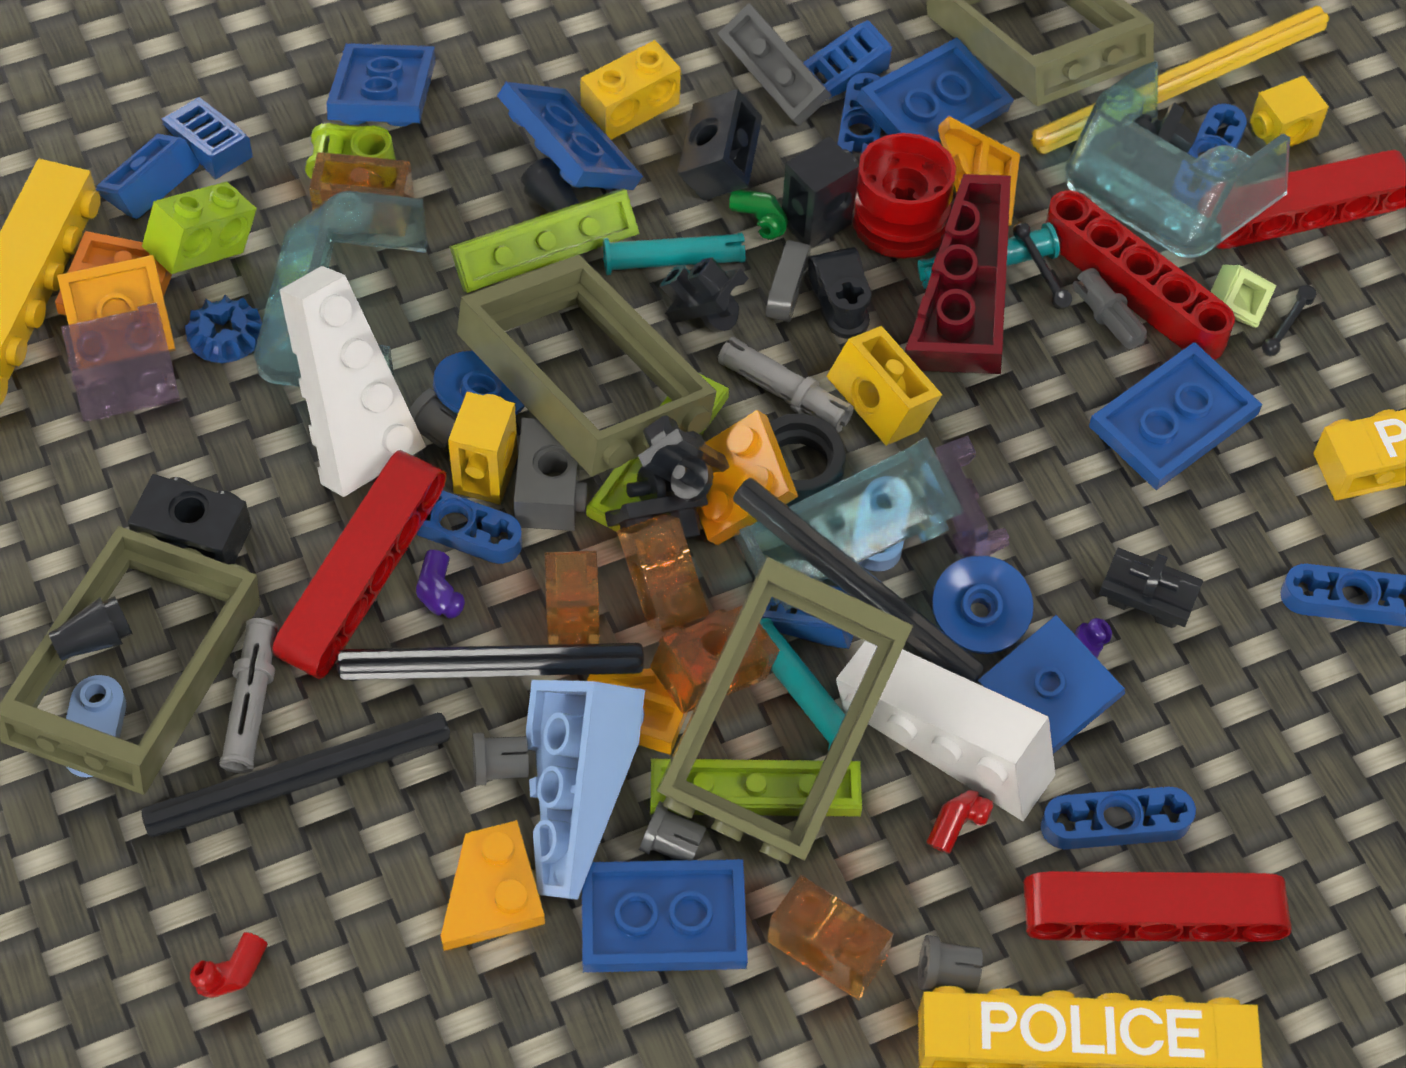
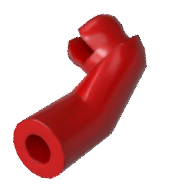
(955, 814)
(232, 975)

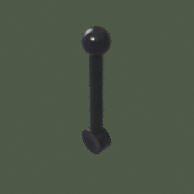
(1305, 296)
(1061, 297)

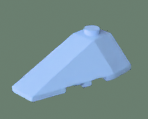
(583, 753)

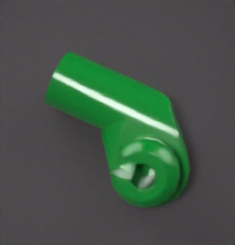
(764, 207)

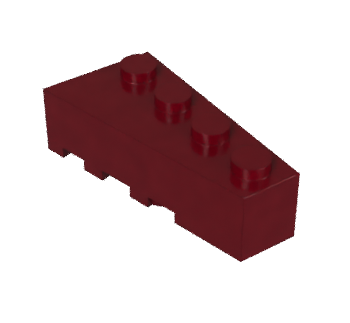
(964, 301)

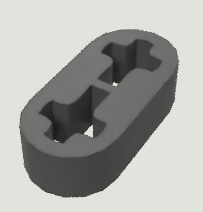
(788, 281)

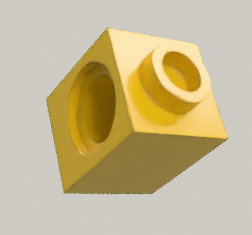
(1289, 109)

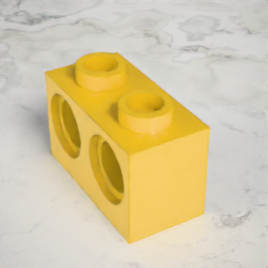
(631, 89)

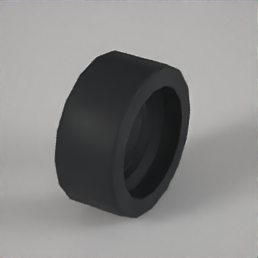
(817, 434)

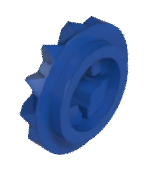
(228, 344)

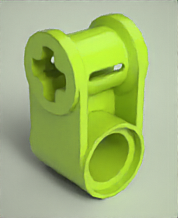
(350, 140)

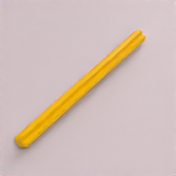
(1197, 71)

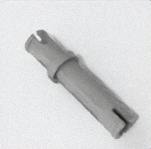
(801, 393)
(239, 747)

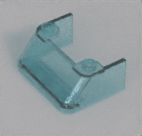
(1160, 188)
(309, 243)
(865, 512)

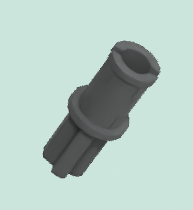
(1110, 309)

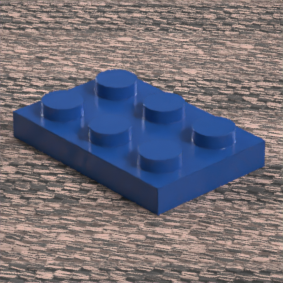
(381, 84)
(931, 89)
(569, 137)
(1175, 415)
(664, 916)

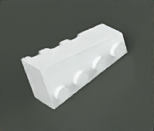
(346, 383)
(960, 729)

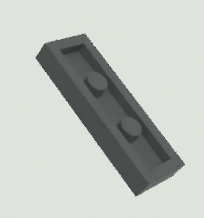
(774, 64)

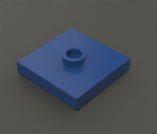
(1056, 678)

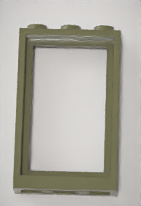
(1119, 47)
(569, 282)
(835, 609)
(100, 753)

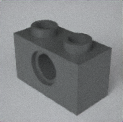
(544, 499)

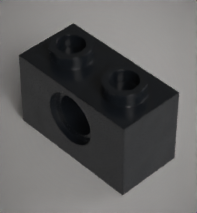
(720, 145)
(820, 192)
(173, 501)

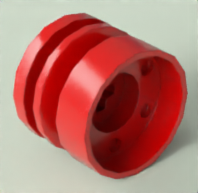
(904, 195)

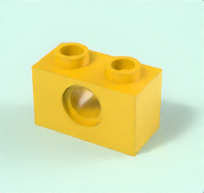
(883, 385)
(483, 447)

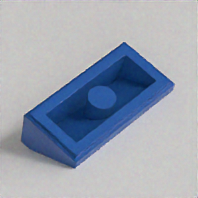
(148, 175)

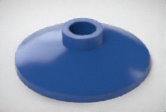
(465, 373)
(996, 587)

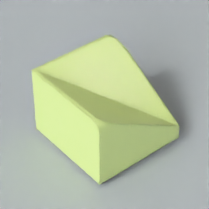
(1244, 293)

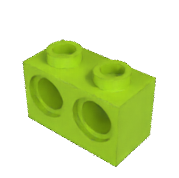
(198, 227)

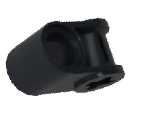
(842, 290)

